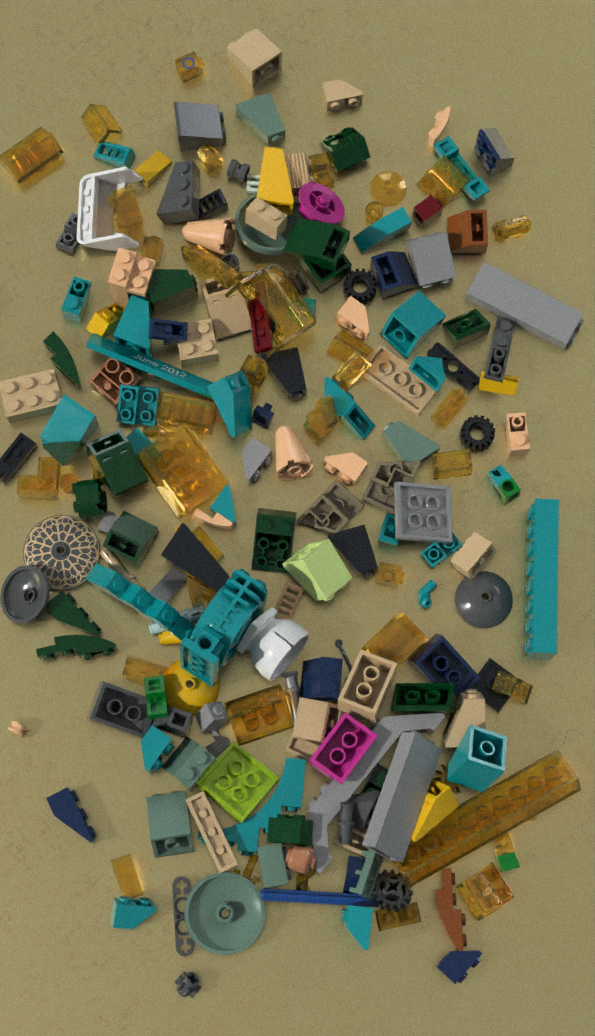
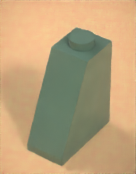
(262, 118)
(408, 444)

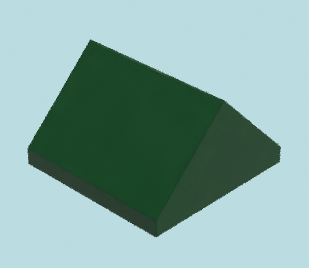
(466, 328)

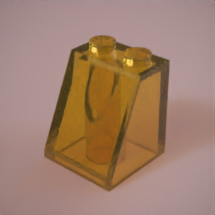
(397, 640)

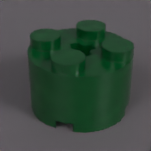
(90, 498)

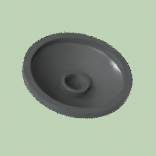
(24, 594)
(482, 612)

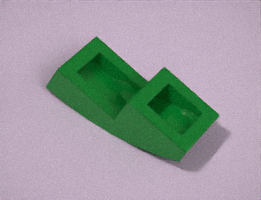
(156, 697)

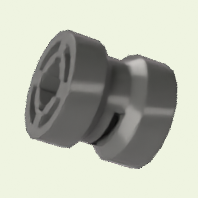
(238, 170)
(232, 260)

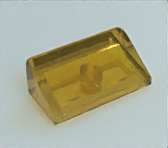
(352, 369)

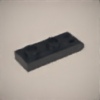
(15, 456)

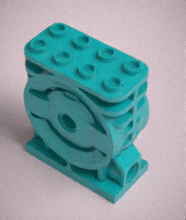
(223, 626)

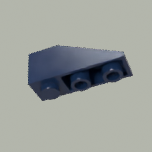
(66, 809)

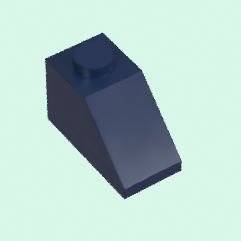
(351, 879)

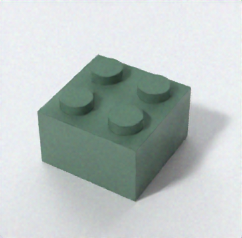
(273, 865)

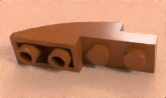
(451, 919)

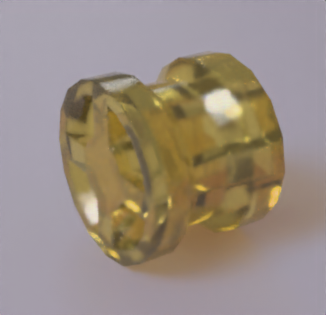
(374, 208)

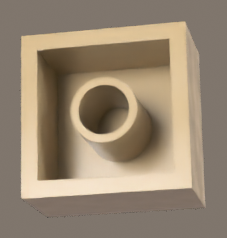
(200, 344)

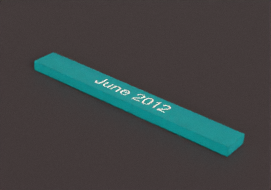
(149, 364)

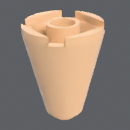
(211, 234)
(290, 455)

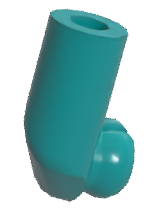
(424, 594)

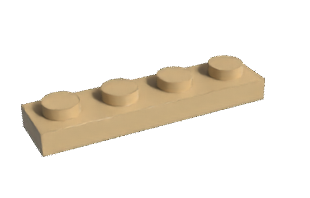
(211, 832)

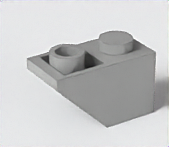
(254, 457)

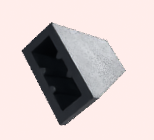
(287, 372)
(355, 550)

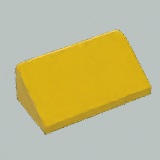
(507, 387)

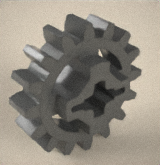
(393, 898)

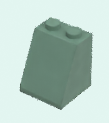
(189, 763)
(170, 824)

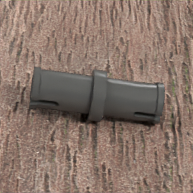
(346, 823)

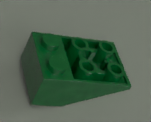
(317, 242)
(116, 462)
(273, 539)

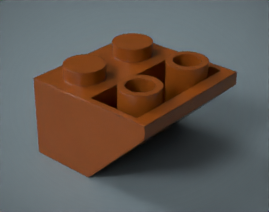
(468, 232)

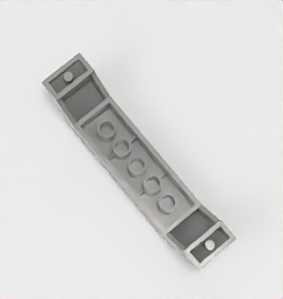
(327, 806)

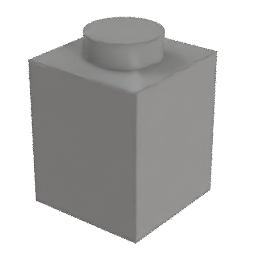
(211, 716)

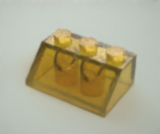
(31, 155)
(177, 409)
(259, 714)

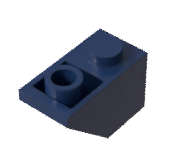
(456, 964)

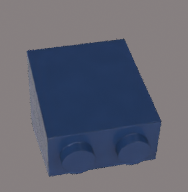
(321, 679)

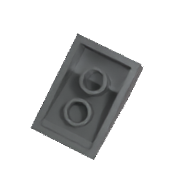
(120, 709)

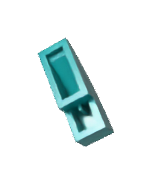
(382, 230)

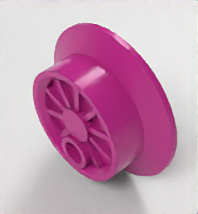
(320, 204)

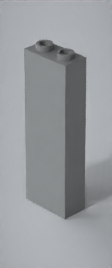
(526, 305)
(402, 796)

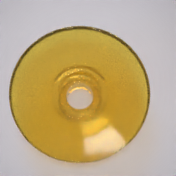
(385, 195)

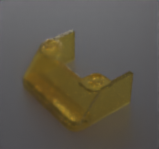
(280, 301)

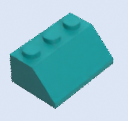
(358, 923)

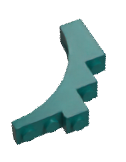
(140, 600)
(287, 795)

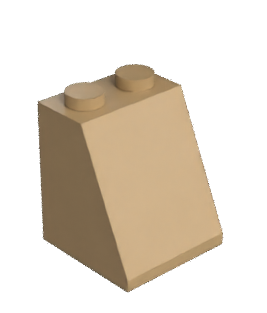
(255, 57)
(469, 711)

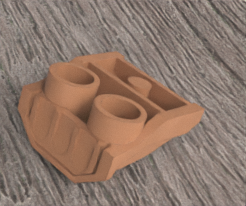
(111, 375)

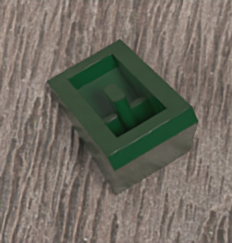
(64, 451)

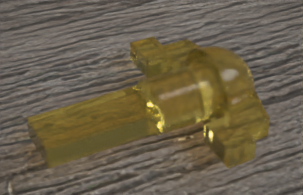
(249, 868)

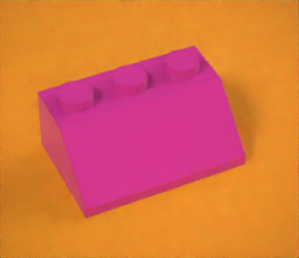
(342, 748)

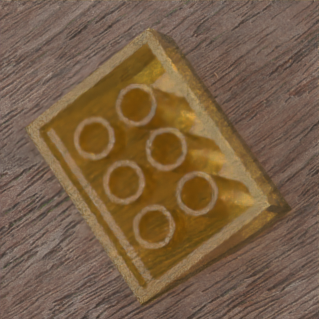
(182, 470)

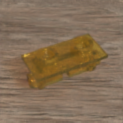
(518, 226)
(449, 407)

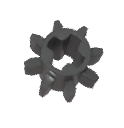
(187, 984)

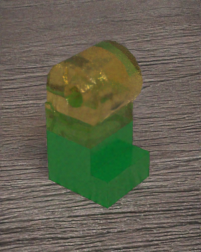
(505, 853)

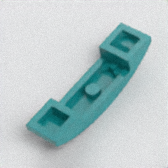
(476, 186)

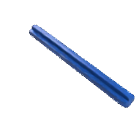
(315, 897)

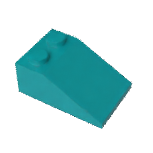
(233, 401)

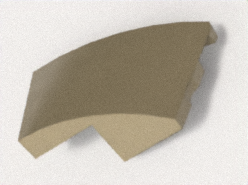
(381, 485)
(332, 509)

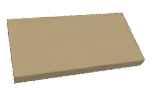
(395, 379)

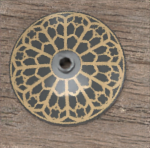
(80, 553)

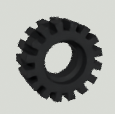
(360, 276)
(477, 422)

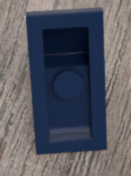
(168, 331)

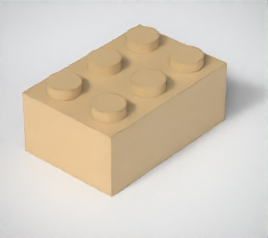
(30, 395)
(367, 686)

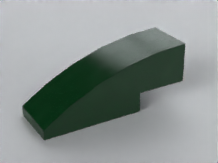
(62, 359)

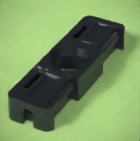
(463, 375)

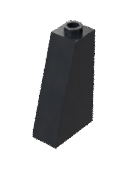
(192, 557)

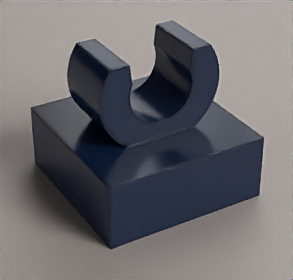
(263, 415)

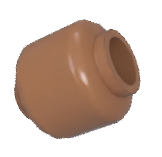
(301, 858)

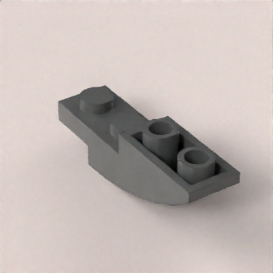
(499, 350)

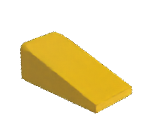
(153, 167)

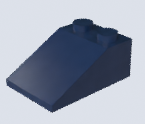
(443, 664)

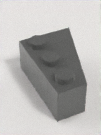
(181, 194)

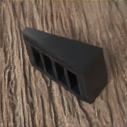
(217, 194)

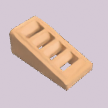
(295, 588)

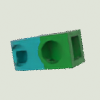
(504, 484)

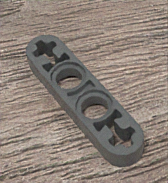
(179, 916)

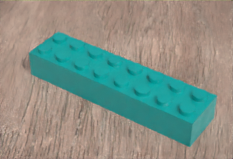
(542, 579)

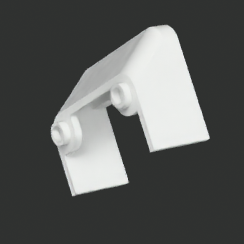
(95, 213)

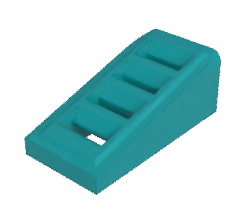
(125, 159)

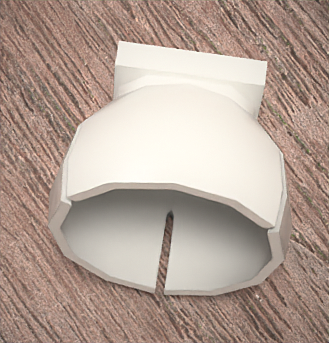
(273, 643)

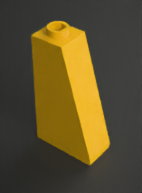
(274, 181)

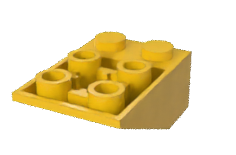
(437, 805)

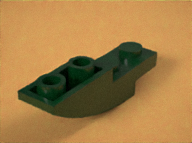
(85, 646)

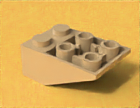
(227, 314)

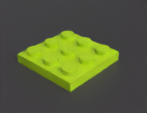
(237, 781)

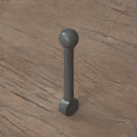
(338, 643)

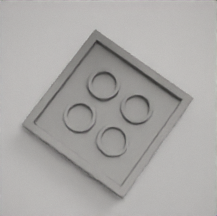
(423, 512)

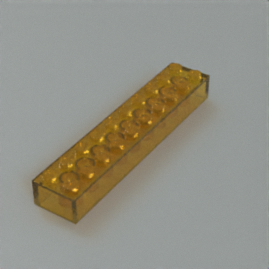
(489, 816)

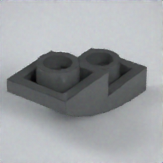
(68, 238)

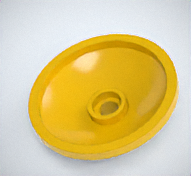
(187, 698)

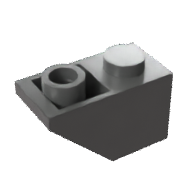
(177, 722)
(363, 807)

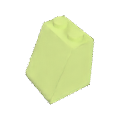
(318, 569)

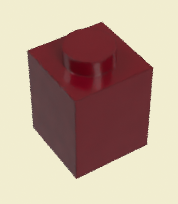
(427, 210)

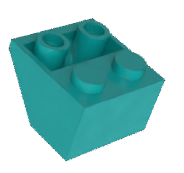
(154, 748)

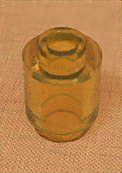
(210, 157)

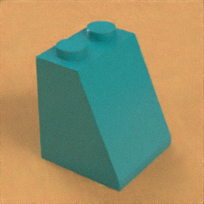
(412, 323)
(134, 326)
(69, 423)
(478, 759)

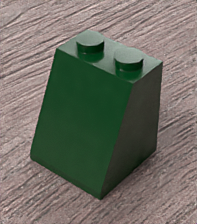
(170, 289)

